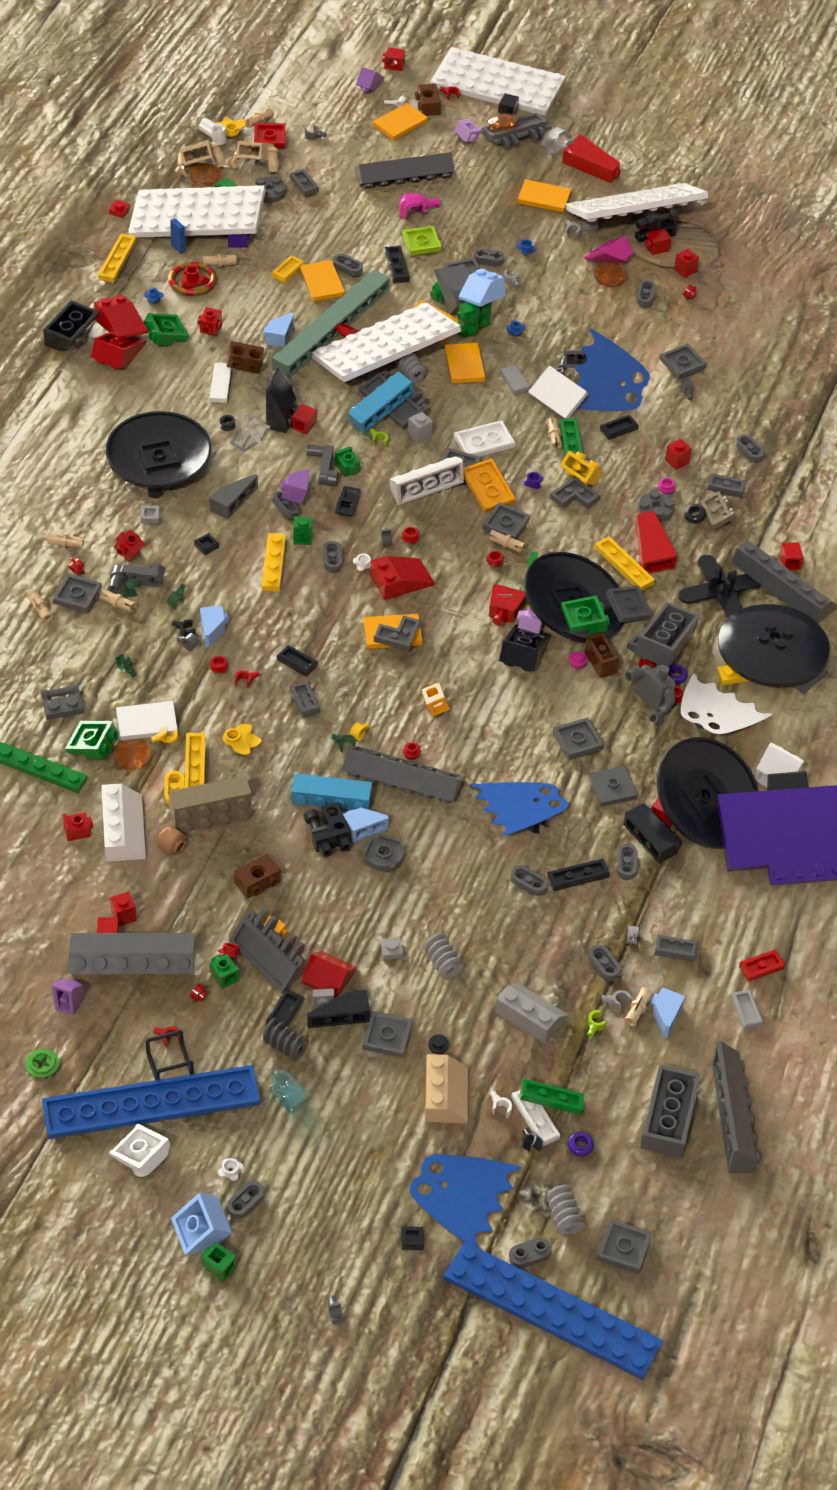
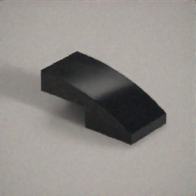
(348, 501)

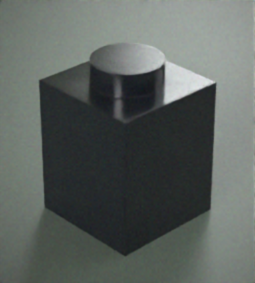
(509, 104)

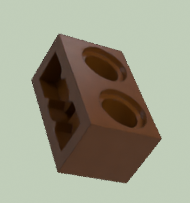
(245, 357)

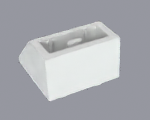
(776, 761)

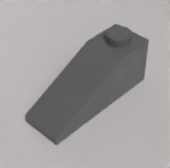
(232, 496)

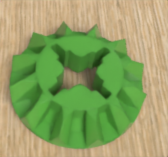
(39, 1056)

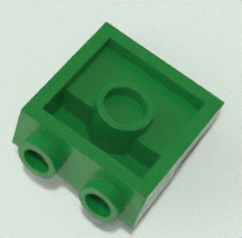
(472, 318)
(165, 328)
(585, 615)
(93, 739)

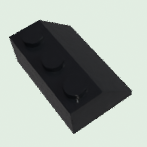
(68, 325)

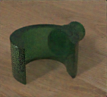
(128, 591)
(176, 595)
(125, 665)
(343, 739)

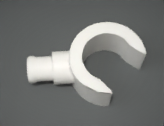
(501, 1101)

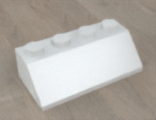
(427, 480)
(123, 823)

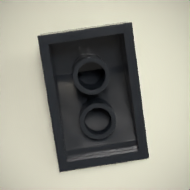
(280, 403)
(523, 648)

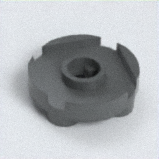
(274, 183)
(655, 498)
(384, 862)

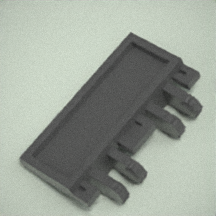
(531, 125)
(407, 409)
(262, 948)

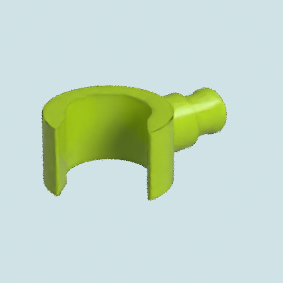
(379, 436)
(593, 1026)

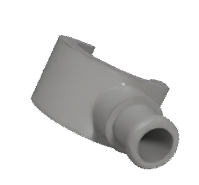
(573, 227)
(511, 279)
(632, 935)
(613, 998)

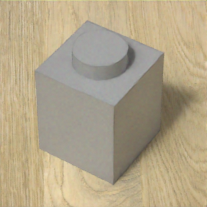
(420, 427)

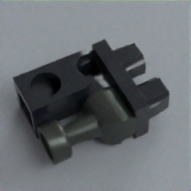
(653, 221)
(330, 835)

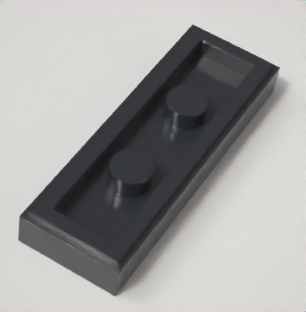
(396, 264)
(578, 874)

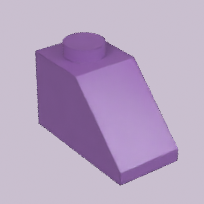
(369, 80)
(295, 486)
(67, 995)

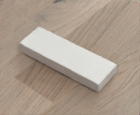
(220, 383)
(537, 1119)

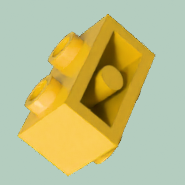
(578, 466)

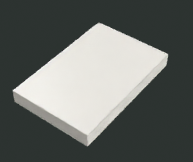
(558, 392)
(485, 439)
(145, 720)

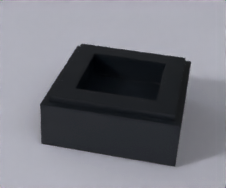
(206, 544)
(412, 1238)

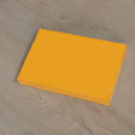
(400, 121)
(544, 196)
(322, 280)
(464, 363)
(488, 485)
(372, 623)

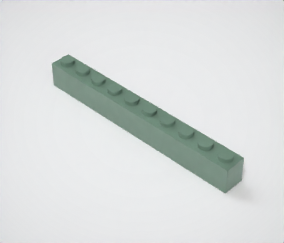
(323, 329)

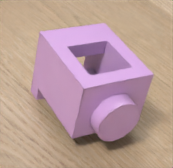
(467, 130)
(529, 621)

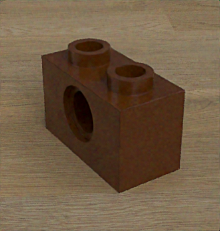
(428, 99)
(601, 655)
(257, 876)

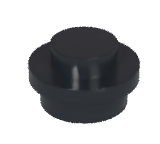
(438, 1044)

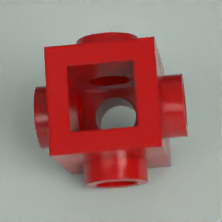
(210, 321)
(128, 544)

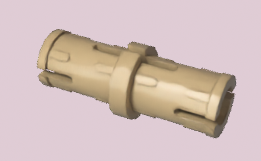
(259, 117)
(219, 260)
(554, 433)
(65, 540)
(507, 541)
(118, 601)
(40, 606)
(638, 1006)

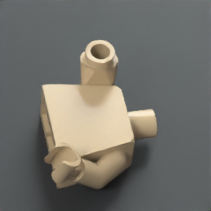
(256, 151)
(198, 153)

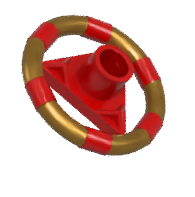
(192, 278)

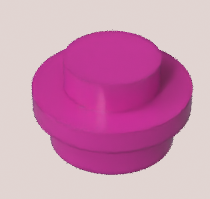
(666, 486)
(578, 660)

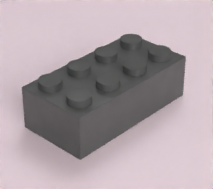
(667, 634)
(670, 1111)

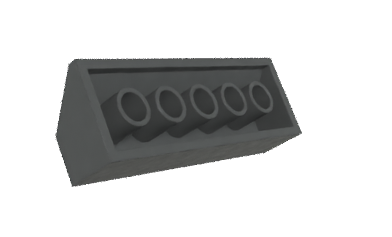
(404, 168)
(782, 582)
(402, 773)
(132, 953)
(733, 1110)

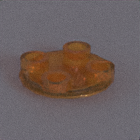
(502, 120)
(204, 173)
(610, 274)
(131, 754)

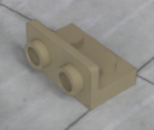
(717, 510)

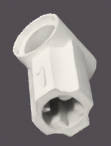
(213, 130)

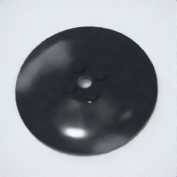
(176, 437)
(564, 578)
(790, 660)
(694, 768)

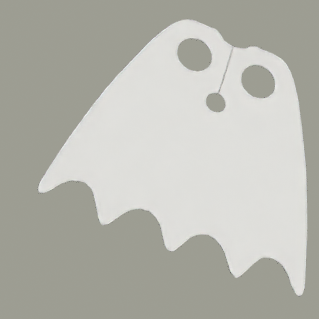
(724, 707)

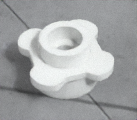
(362, 562)
(230, 1163)

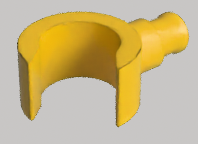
(359, 731)
(164, 737)

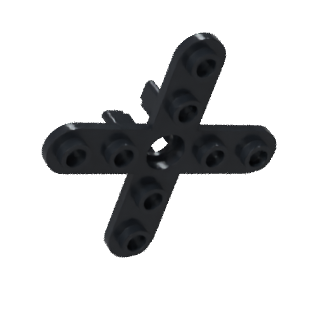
(714, 576)

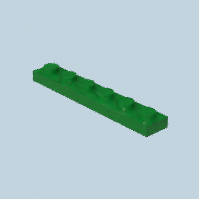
(42, 768)

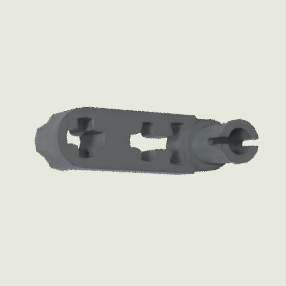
(326, 475)
(147, 576)

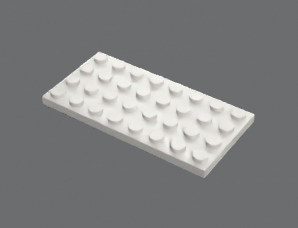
(492, 77)
(636, 201)
(199, 210)
(385, 342)

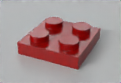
(270, 133)

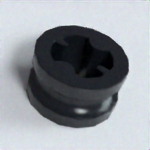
(229, 426)

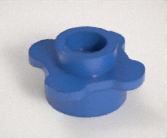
(526, 246)
(153, 296)
(515, 328)

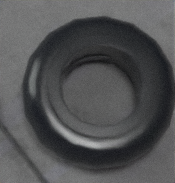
(695, 518)

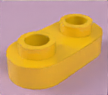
(170, 778)

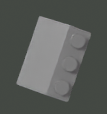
(530, 1012)

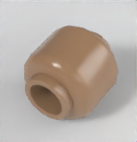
(171, 840)

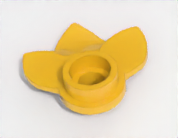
(232, 128)
(241, 739)

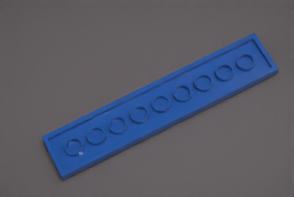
(150, 1101)
(553, 1310)

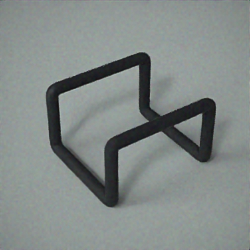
(156, 1073)

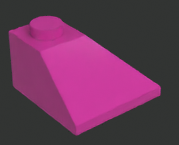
(612, 251)

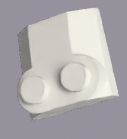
(141, 1150)

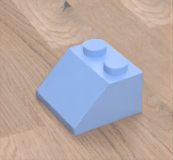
(483, 288)
(201, 1223)

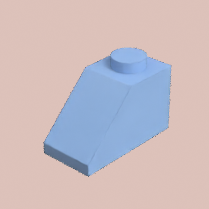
(279, 330)
(212, 623)
(365, 823)
(667, 1009)

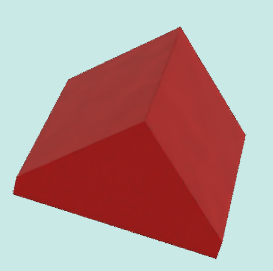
(327, 973)

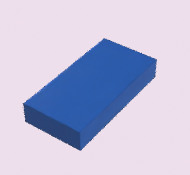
(177, 236)

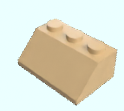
(446, 1090)

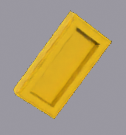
(287, 269)

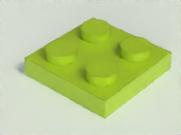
(421, 240)

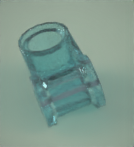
(288, 1090)

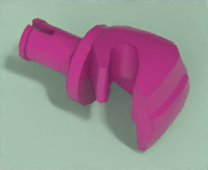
(416, 201)

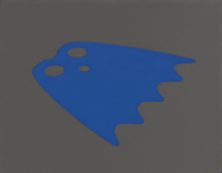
(602, 374)
(515, 803)
(469, 1194)

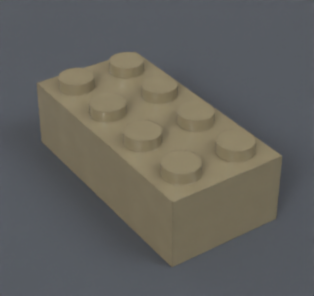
(210, 804)

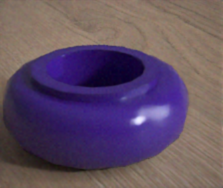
(678, 669)
(580, 1151)

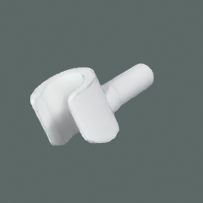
(398, 103)

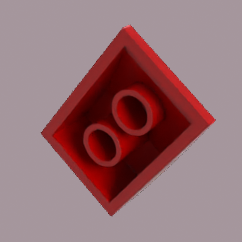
(119, 317)
(116, 352)
(399, 575)

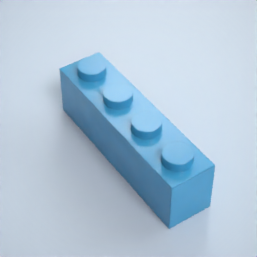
(380, 402)
(322, 791)

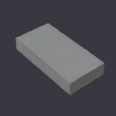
(514, 379)
(746, 1009)

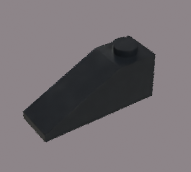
(343, 1010)

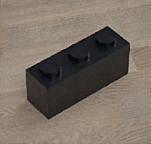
(651, 833)

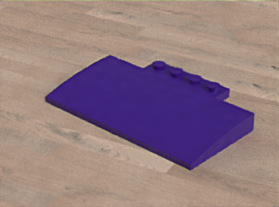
(782, 832)

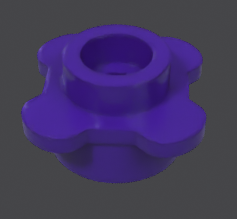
(533, 480)

